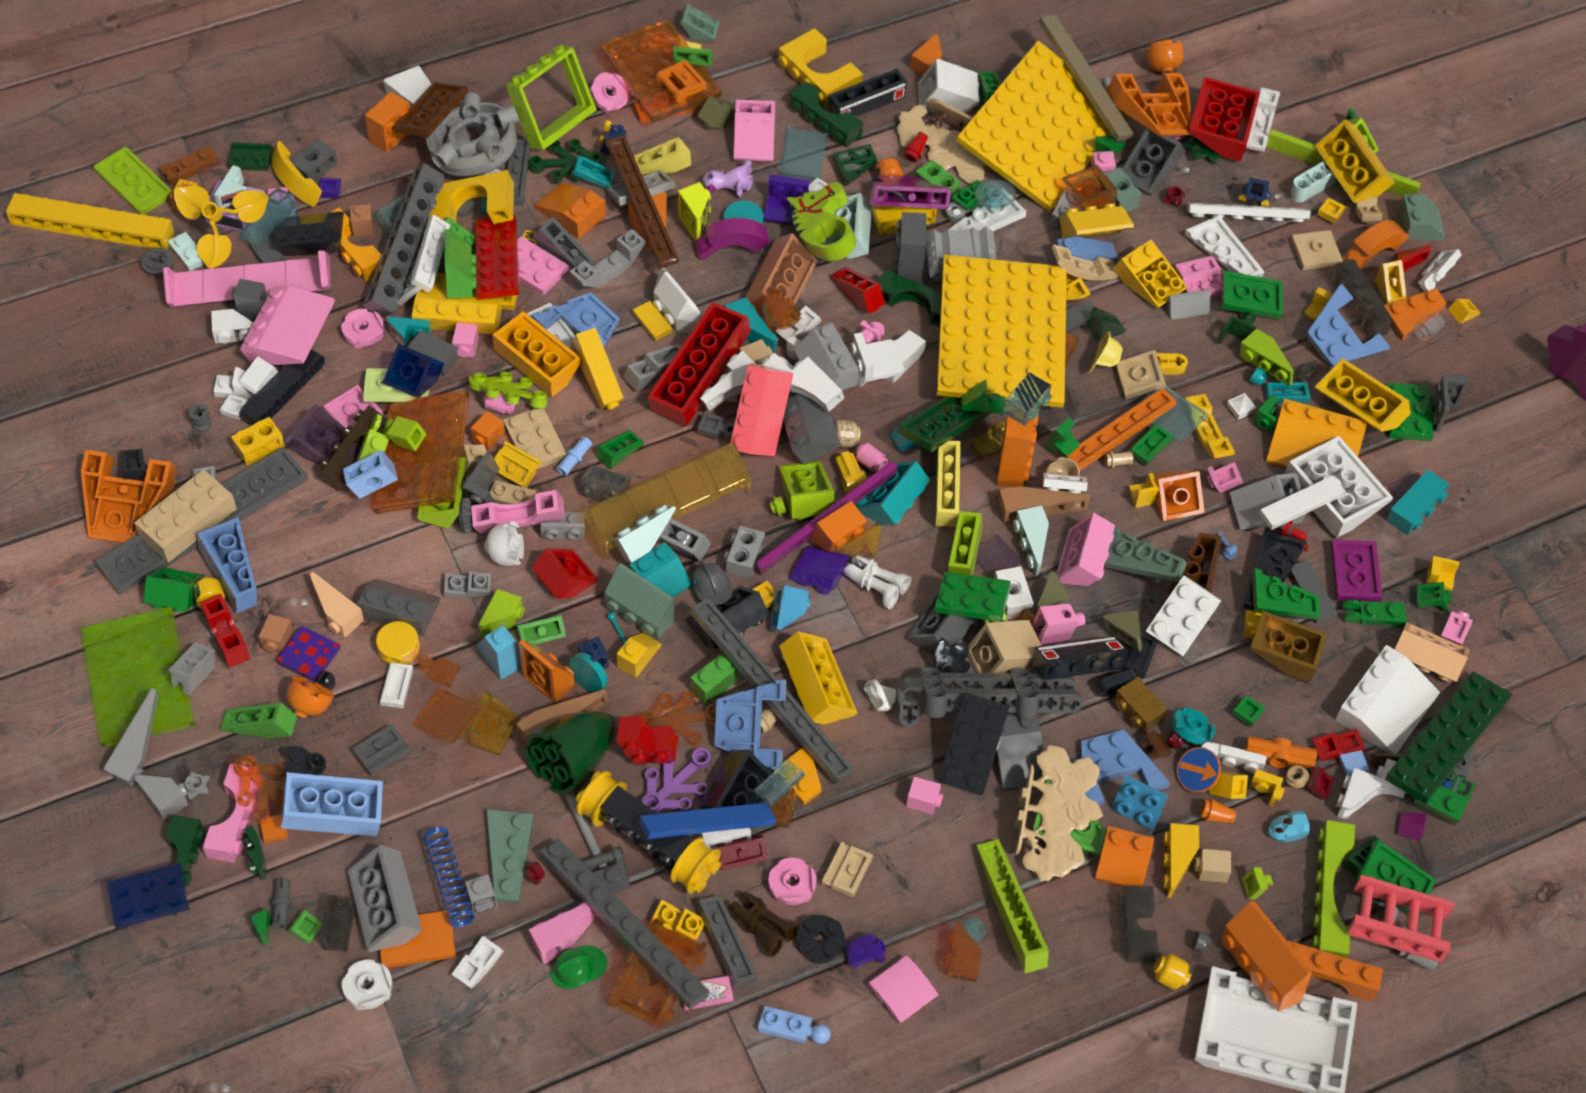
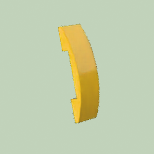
(291, 178)
(1208, 431)

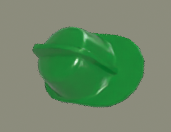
(578, 967)

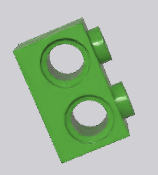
(937, 175)

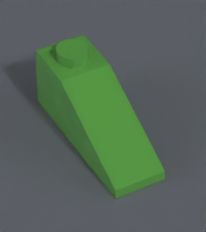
(260, 720)

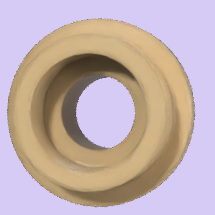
(1295, 772)

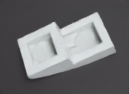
(803, 327)
(478, 963)

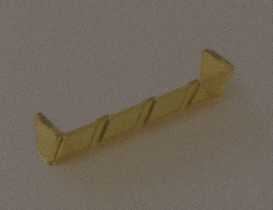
(683, 487)

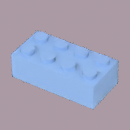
(331, 804)

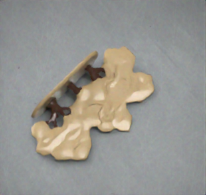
(942, 141)

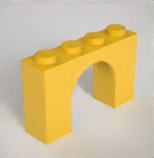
(809, 46)
(495, 186)

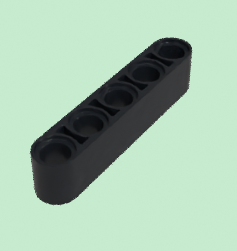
(281, 388)

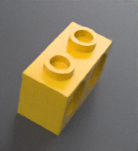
(257, 441)

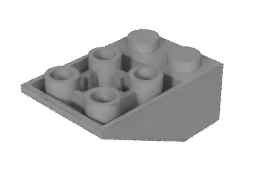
(1252, 498)

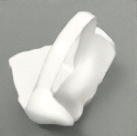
(880, 696)

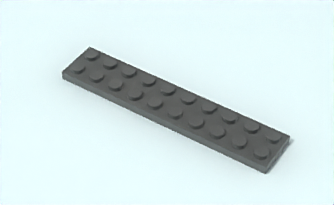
(251, 491)

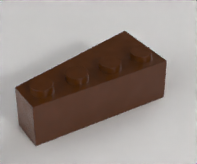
(1201, 562)

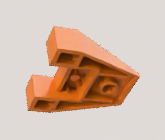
(1162, 112)
(116, 502)

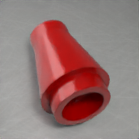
(915, 148)

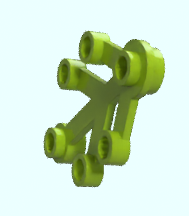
(511, 391)

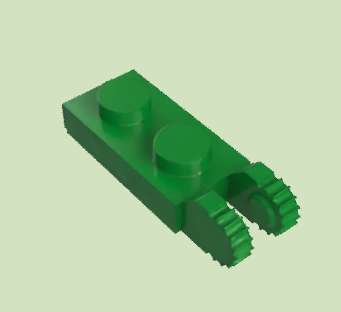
(1375, 613)

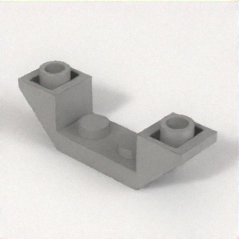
(596, 276)

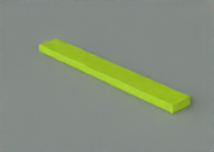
(1308, 152)

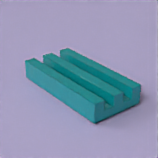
(593, 175)
(1288, 393)

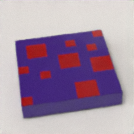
(308, 653)

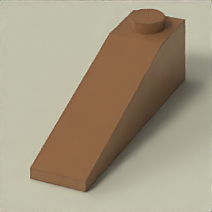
(1053, 502)
(541, 717)

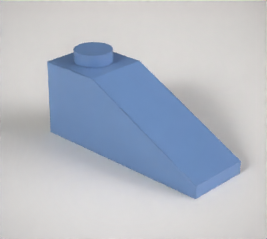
(1088, 248)

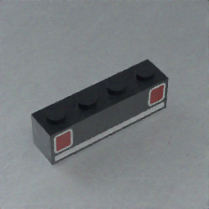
(869, 94)
(1079, 657)

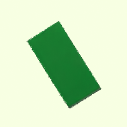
(966, 196)

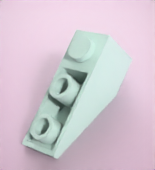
(1033, 529)
(641, 538)

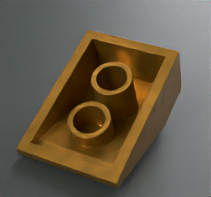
(1288, 645)

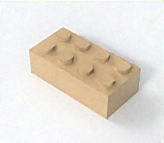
(179, 517)

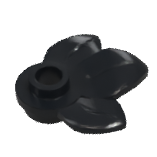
(953, 657)
(302, 762)

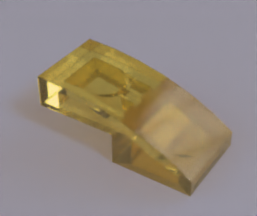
(990, 442)

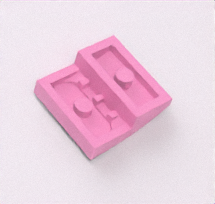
(1201, 275)
(903, 989)

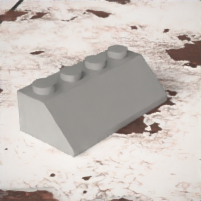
(384, 899)

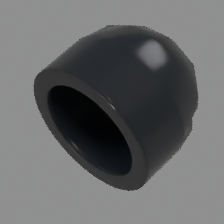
(329, 682)

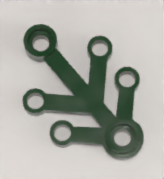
(568, 160)

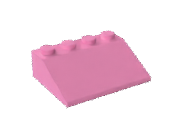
(287, 326)

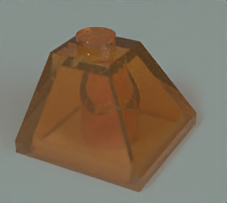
(1091, 187)

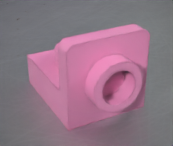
(1457, 627)

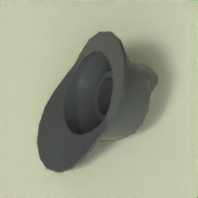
(711, 583)

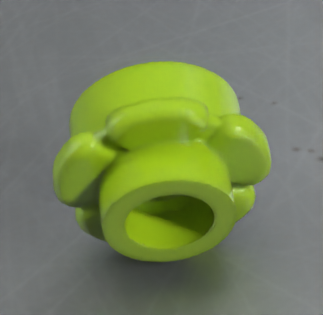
(778, 505)

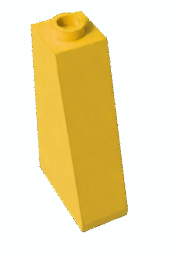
(597, 369)

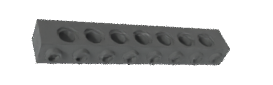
(402, 229)

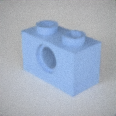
(370, 474)

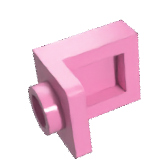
(1225, 477)

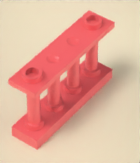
(1402, 939)

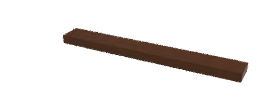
(642, 201)

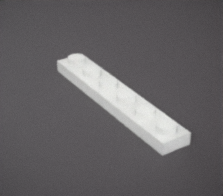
(1256, 212)

